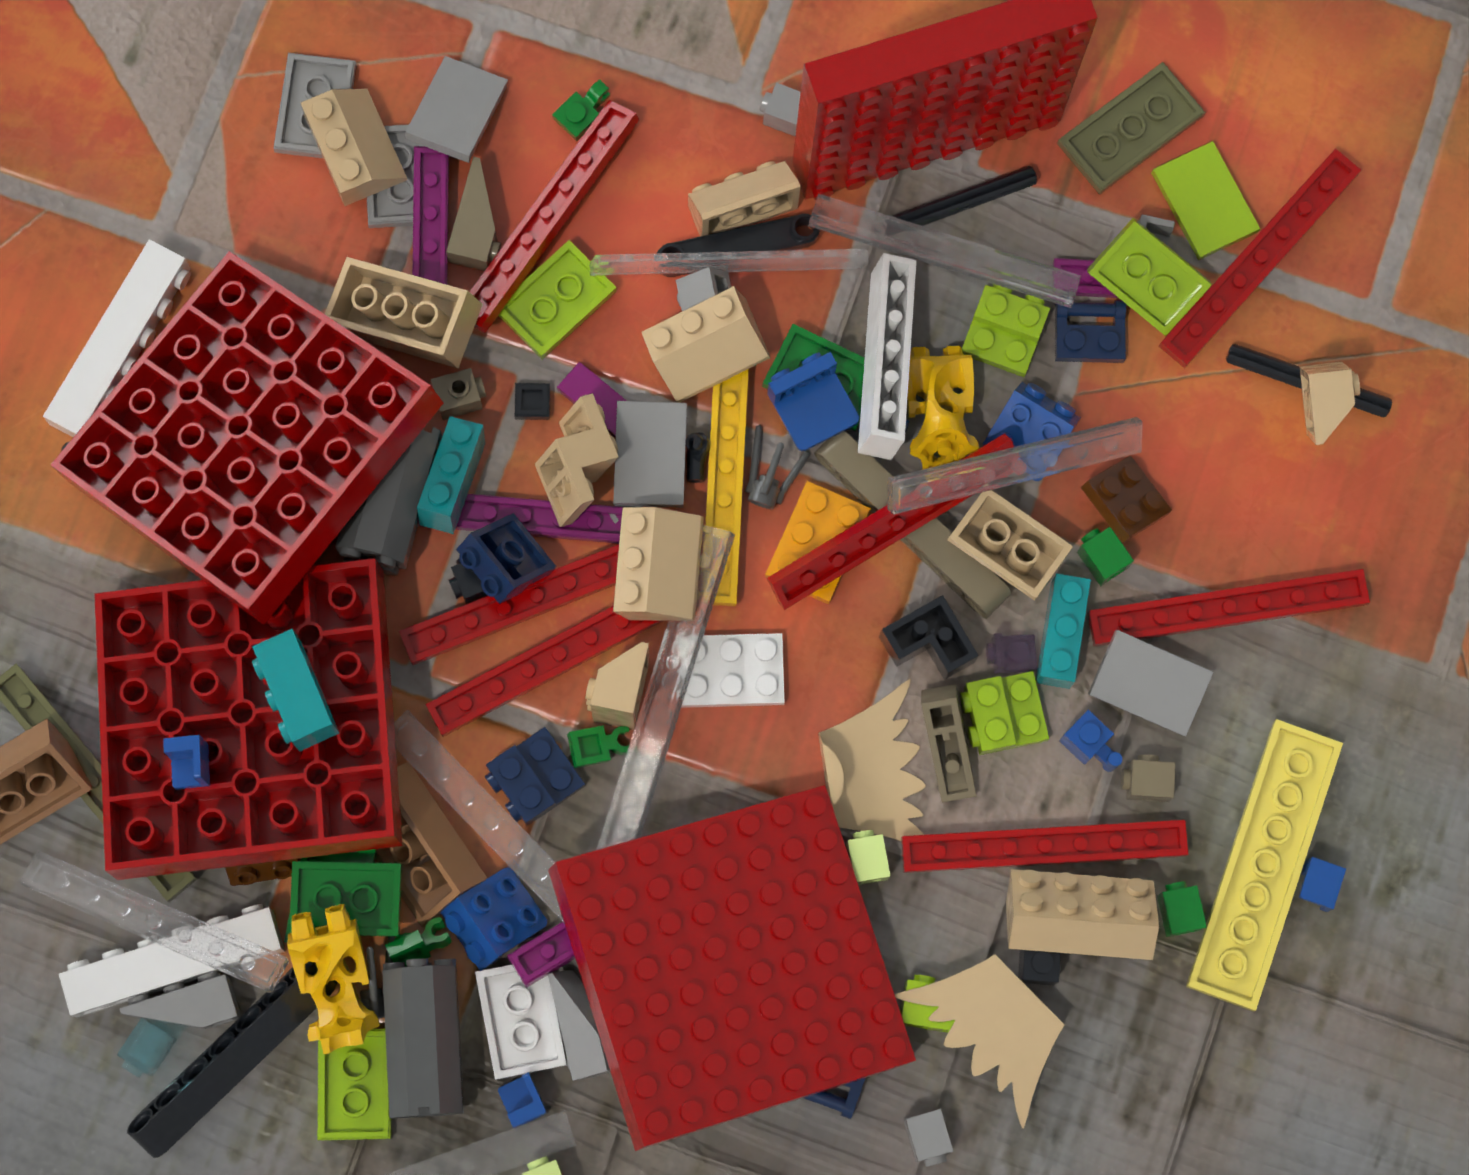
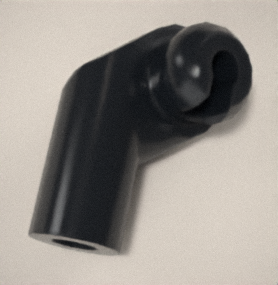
(697, 451)

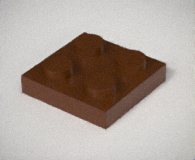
(1126, 499)

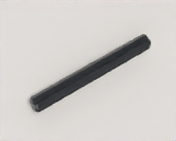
(970, 197)
(1290, 374)

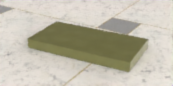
(1131, 128)

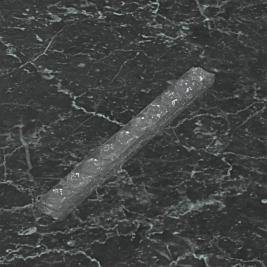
(664, 700)

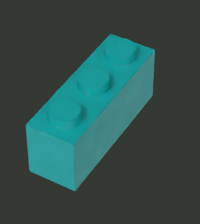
(451, 475)
(1063, 631)
(294, 690)

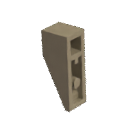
(474, 234)
(948, 742)

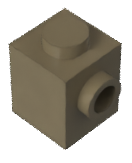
(459, 393)
(1149, 779)

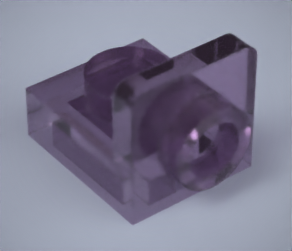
(1012, 653)

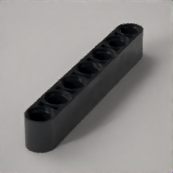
(224, 1064)

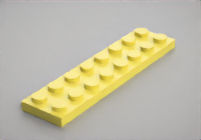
(1264, 865)

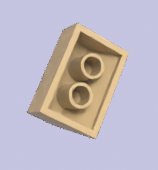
(353, 143)
(744, 198)
(706, 344)
(1327, 397)
(1010, 543)
(658, 564)
(619, 687)

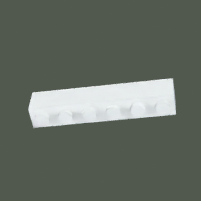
(119, 336)
(887, 357)
(153, 966)

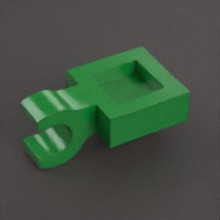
(578, 112)
(418, 945)

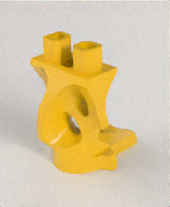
(943, 408)
(341, 1017)

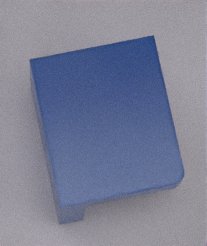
(188, 761)
(1321, 883)
(522, 1101)

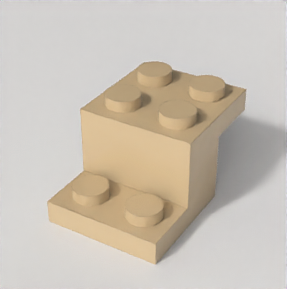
(577, 460)

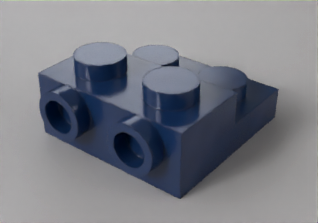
(504, 558)
(533, 777)

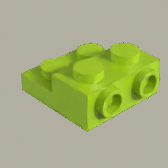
(1005, 329)
(1004, 713)

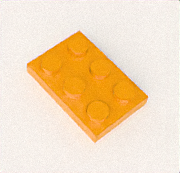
(814, 521)

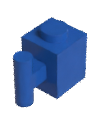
(1088, 739)

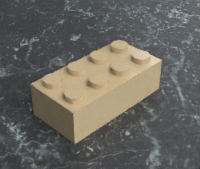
(404, 311)
(1082, 914)

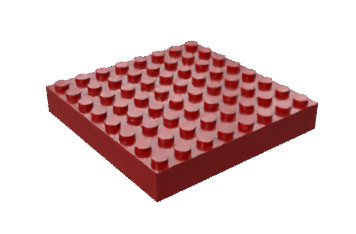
(937, 92)
(247, 435)
(183, 666)
(730, 966)

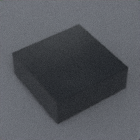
(532, 401)

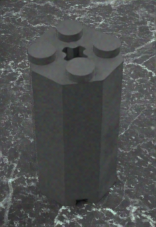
(389, 516)
(423, 1038)

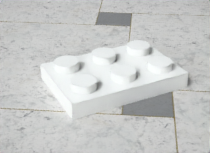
(737, 671)
(519, 1023)

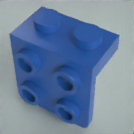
(812, 401)
(1033, 417)
(493, 917)

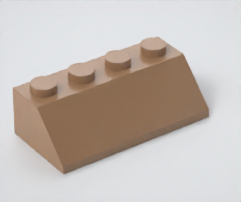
(37, 778)
(432, 854)

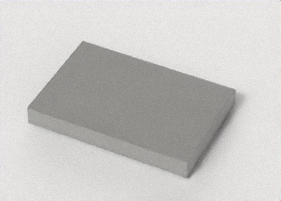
(306, 78)
(456, 109)
(395, 205)
(650, 454)
(1150, 683)

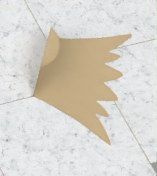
(865, 771)
(1002, 1021)

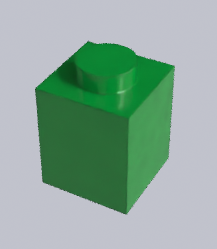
(1104, 555)
(1181, 909)

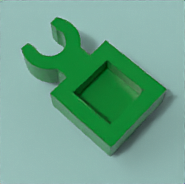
(593, 746)

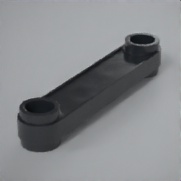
(766, 236)

